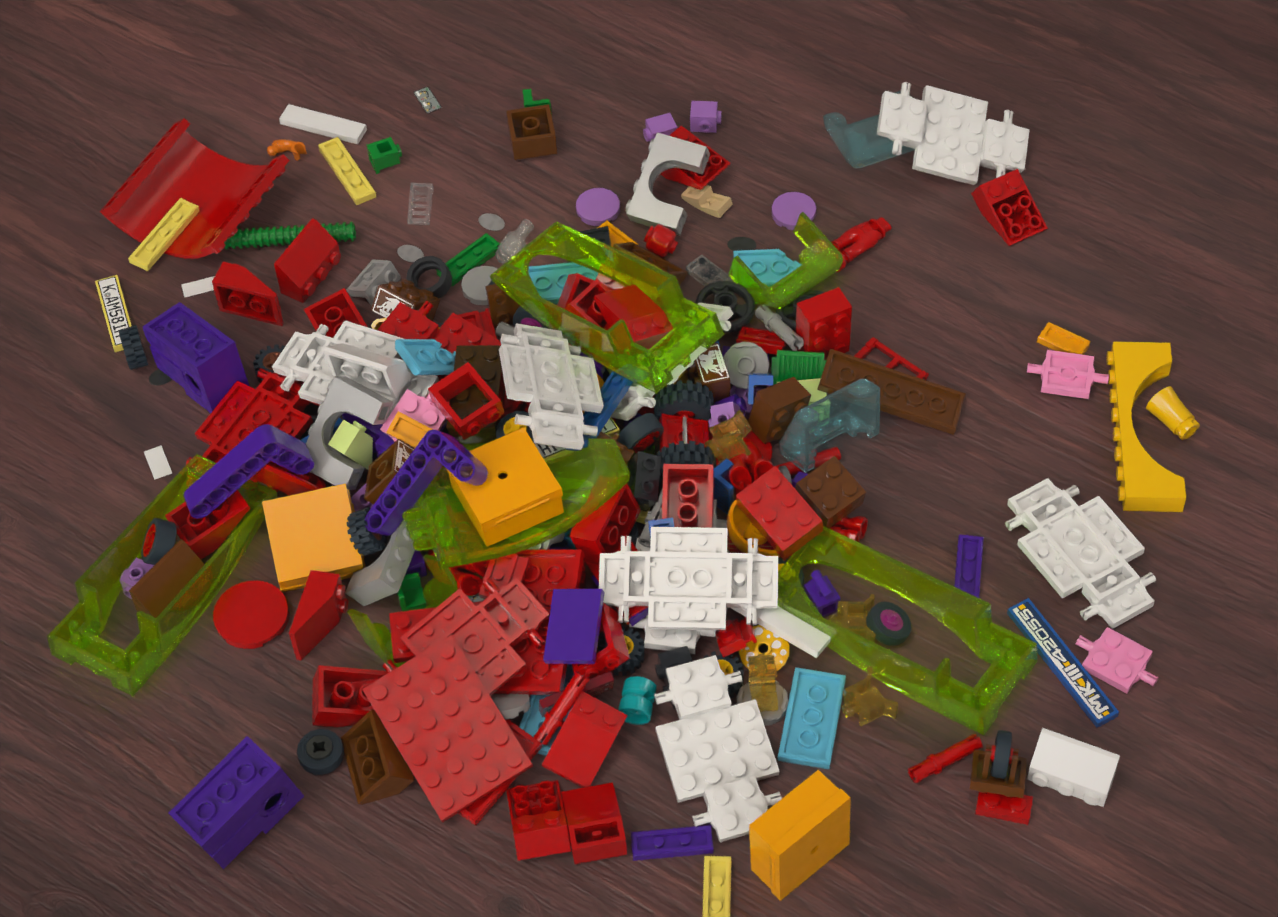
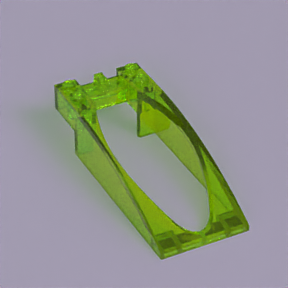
(614, 347)
(99, 586)
(961, 612)

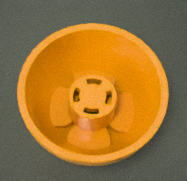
(741, 527)

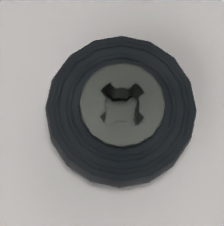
(321, 761)

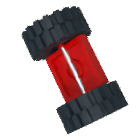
(685, 416)

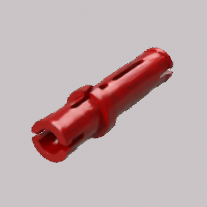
(555, 717)
(937, 762)

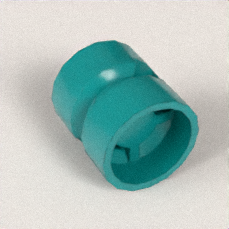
(637, 700)

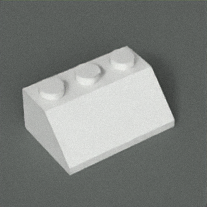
(368, 368)
(1073, 767)

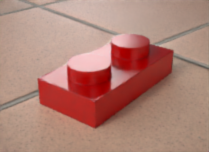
(1004, 808)

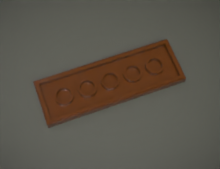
(899, 392)

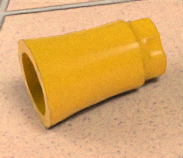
(1173, 413)

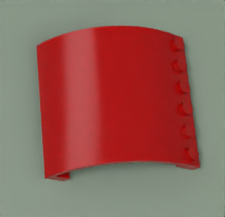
(190, 171)

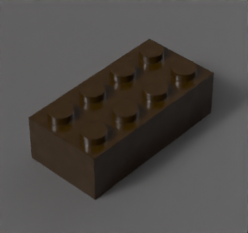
(487, 363)

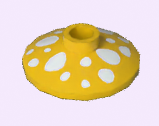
(776, 646)

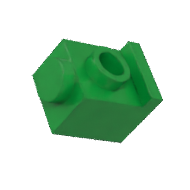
(383, 154)

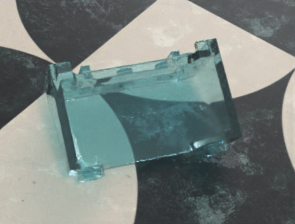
(859, 140)
(846, 410)

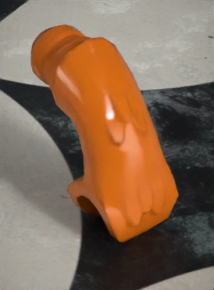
(287, 145)

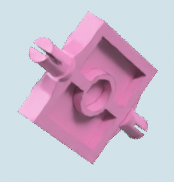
(1067, 374)
(419, 409)
(1117, 660)

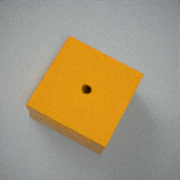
(516, 491)
(311, 534)
(800, 834)

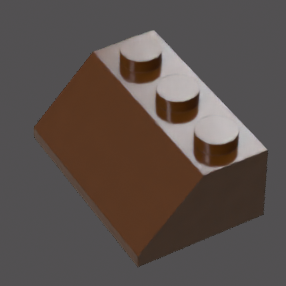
(646, 256)
(165, 579)
(374, 761)

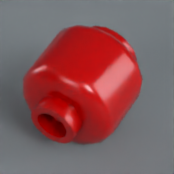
(660, 240)

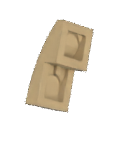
(707, 201)

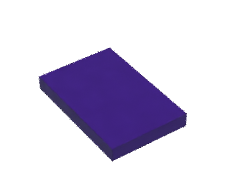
(573, 626)

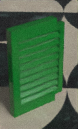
(798, 365)

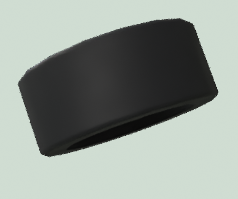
(427, 263)

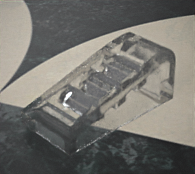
(420, 189)

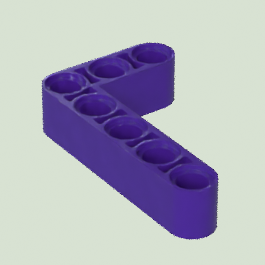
(242, 463)
(421, 477)

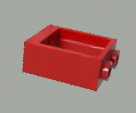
(455, 384)
(614, 653)

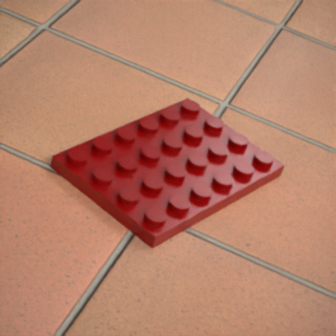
(544, 573)
(447, 728)

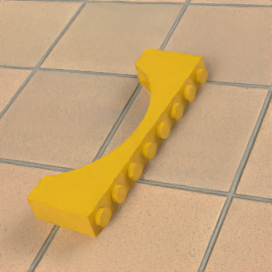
(1143, 480)

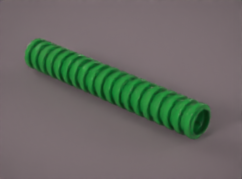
(285, 235)

